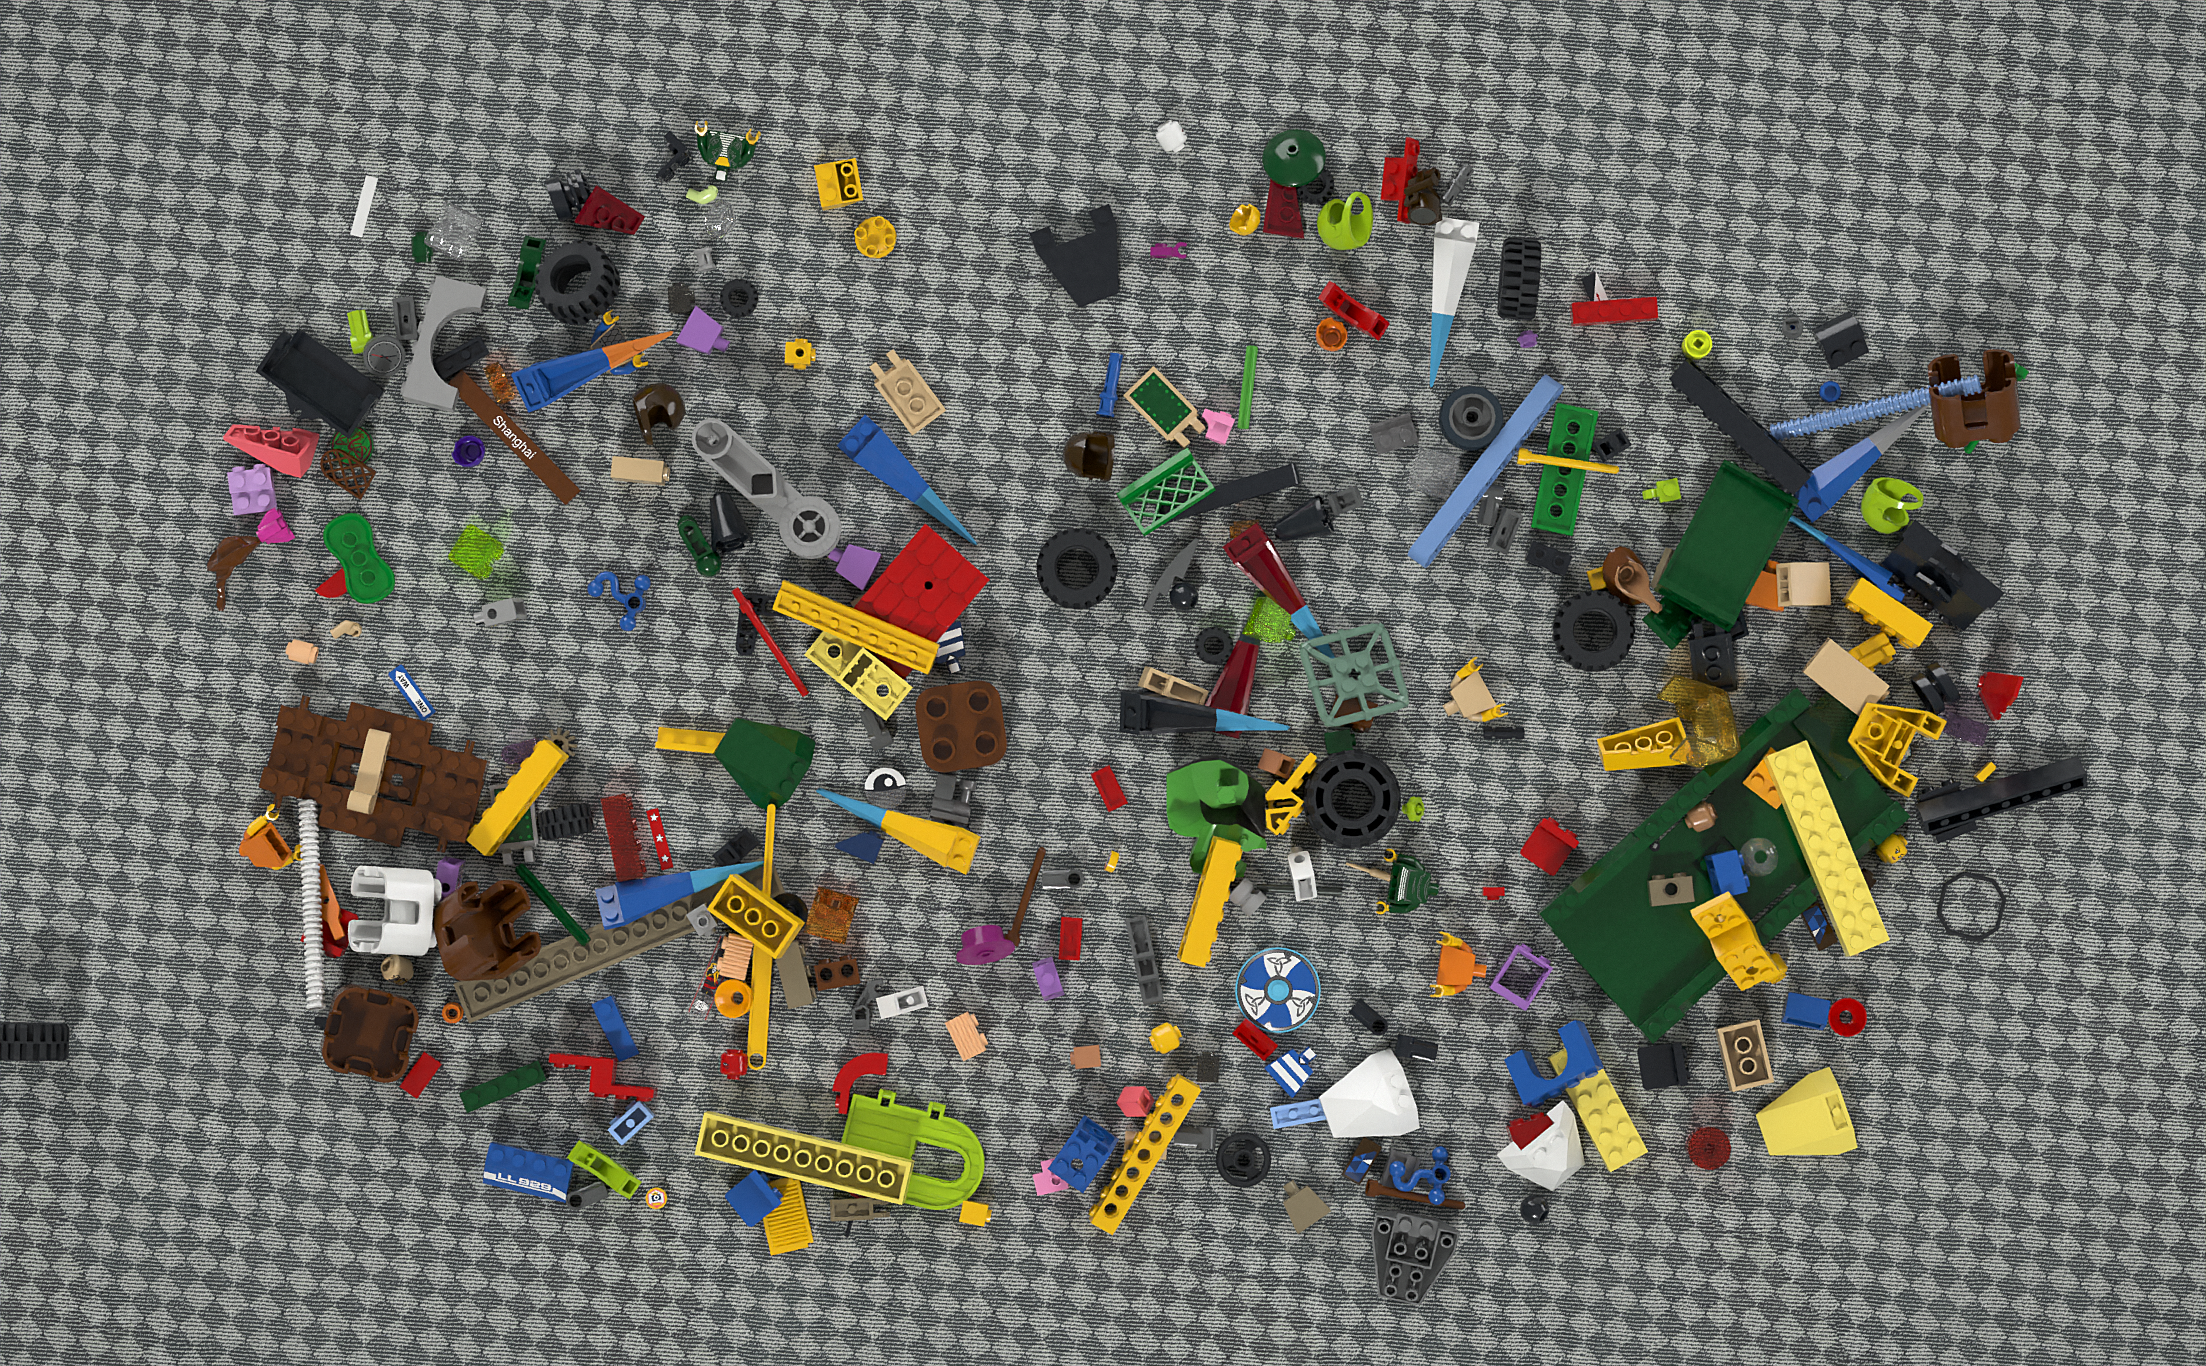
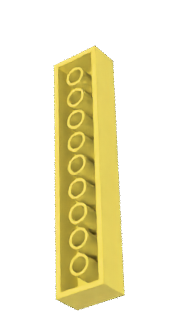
(1826, 848)
(804, 1157)

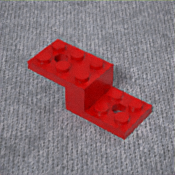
(603, 1076)

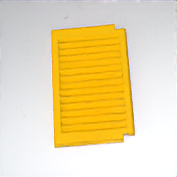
(788, 1224)

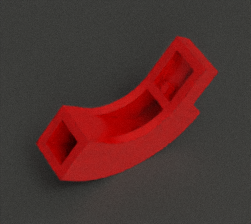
(1353, 312)
(863, 1064)

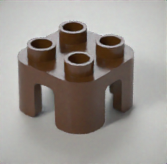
(1980, 416)
(961, 726)
(478, 931)
(369, 1033)

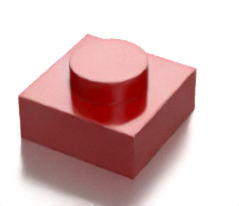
(1493, 893)

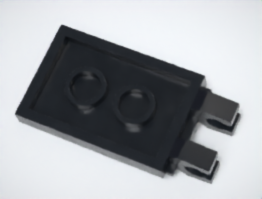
(1712, 656)

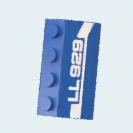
(528, 1171)

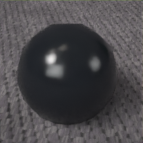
(1184, 596)
(1534, 1209)

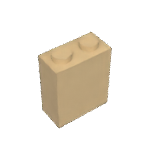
(639, 470)
(1803, 584)

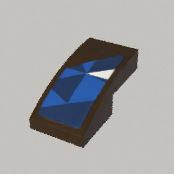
(1818, 926)
(1361, 1161)

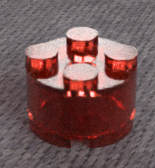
(1697, 1141)

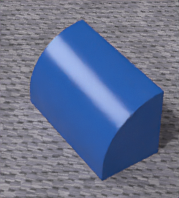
(1805, 1011)

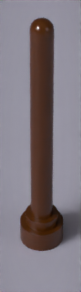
(1014, 935)
(1374, 1189)

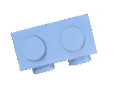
(631, 1122)

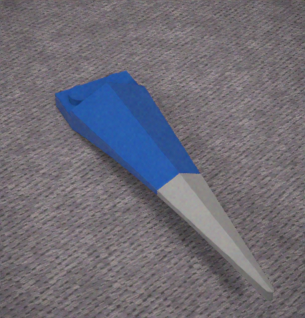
(1841, 472)

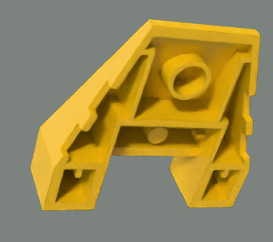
(1883, 738)

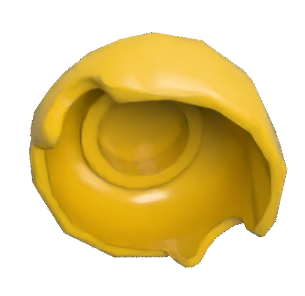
(1245, 220)

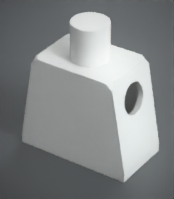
(1301, 868)

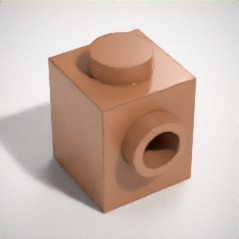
(1272, 761)
(1086, 1056)

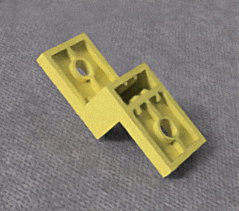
(859, 673)

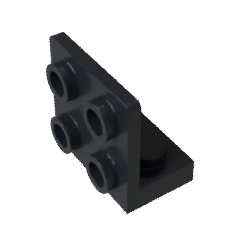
(680, 159)

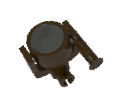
(1425, 206)

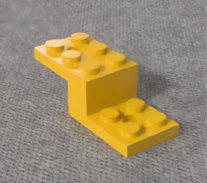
(1735, 941)

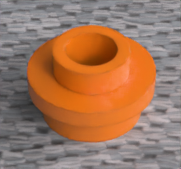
(452, 1005)

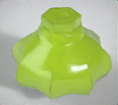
(1414, 808)

